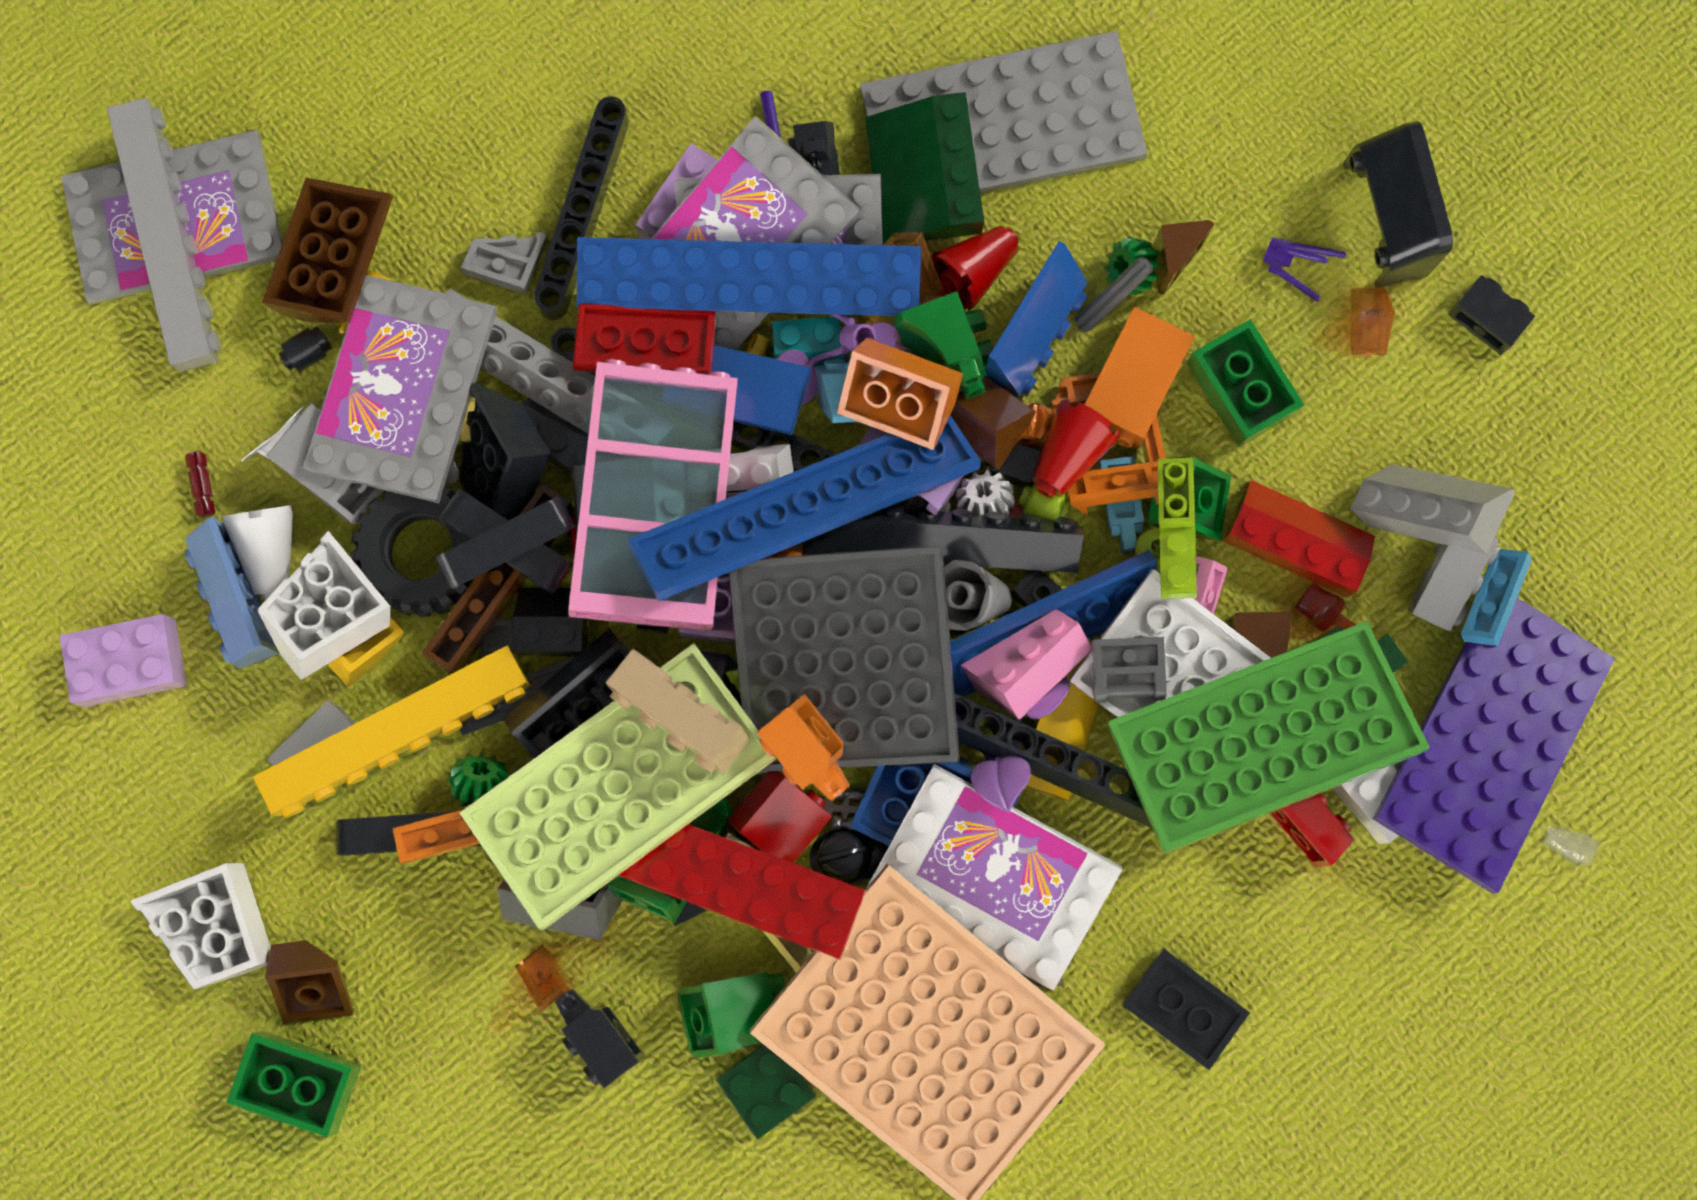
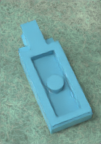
(1125, 517)

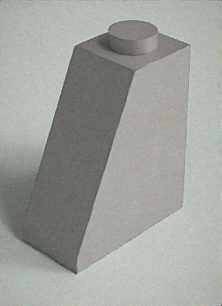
(322, 724)

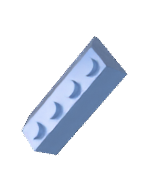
(229, 596)

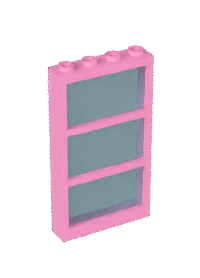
(650, 458)

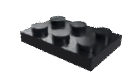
(1185, 1008)

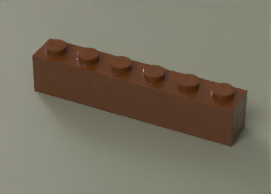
(481, 605)

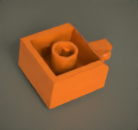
(806, 748)

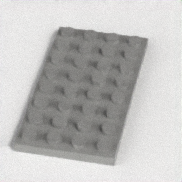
(1034, 109)

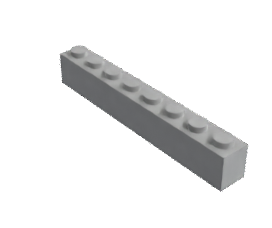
(164, 234)

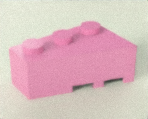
(1028, 663)

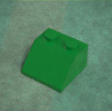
(1211, 498)

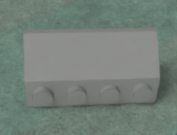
(1433, 507)

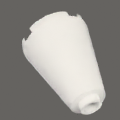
(262, 546)

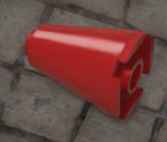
(975, 264)
(1071, 448)

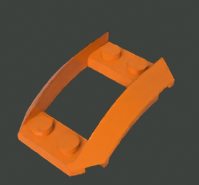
(1112, 483)

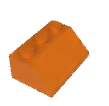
(899, 392)

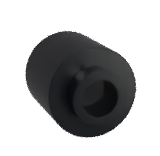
(305, 349)

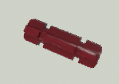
(200, 484)

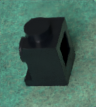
(1026, 590)

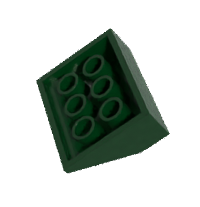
(926, 168)

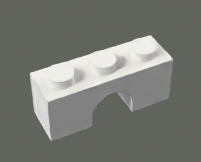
(758, 466)

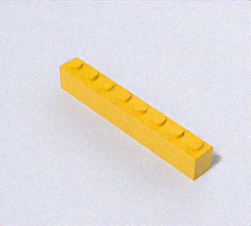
(391, 732)

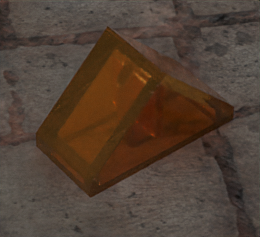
(1370, 321)
(544, 978)

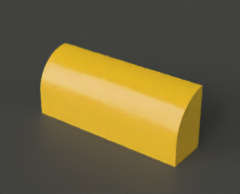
(1069, 723)

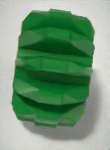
(1125, 254)
(475, 777)

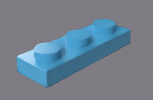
(1496, 597)

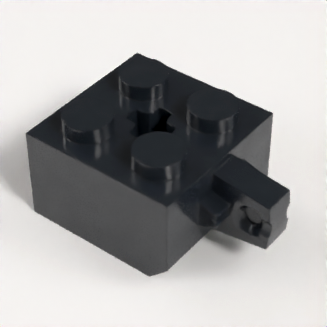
(817, 146)
(597, 1038)

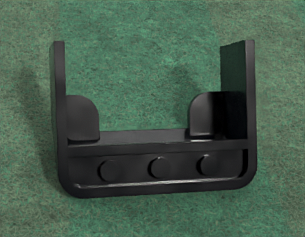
(1405, 202)

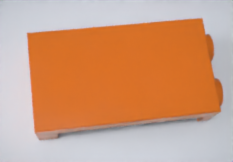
(1138, 375)

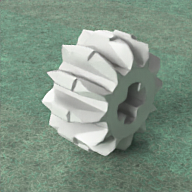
(985, 494)

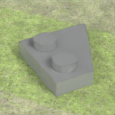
(505, 260)

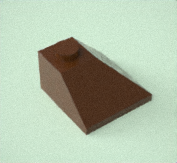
(306, 983)

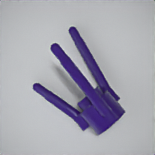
(1281, 252)

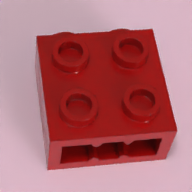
(780, 817)

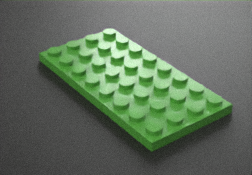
(1266, 737)

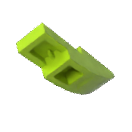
(1177, 528)

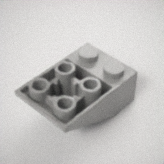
(341, 496)

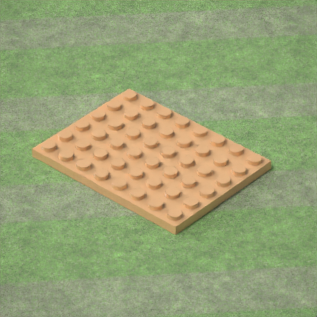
(929, 1038)

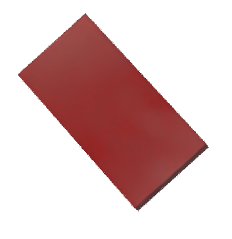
(644, 336)

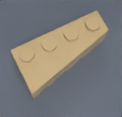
(677, 712)

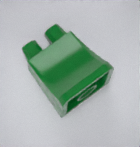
(945, 337)
(722, 1012)

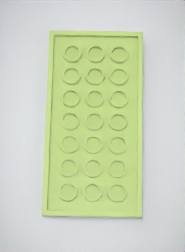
(604, 798)

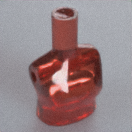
(1322, 609)

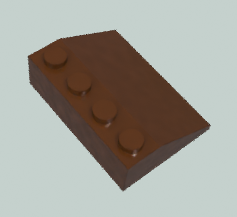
(326, 252)

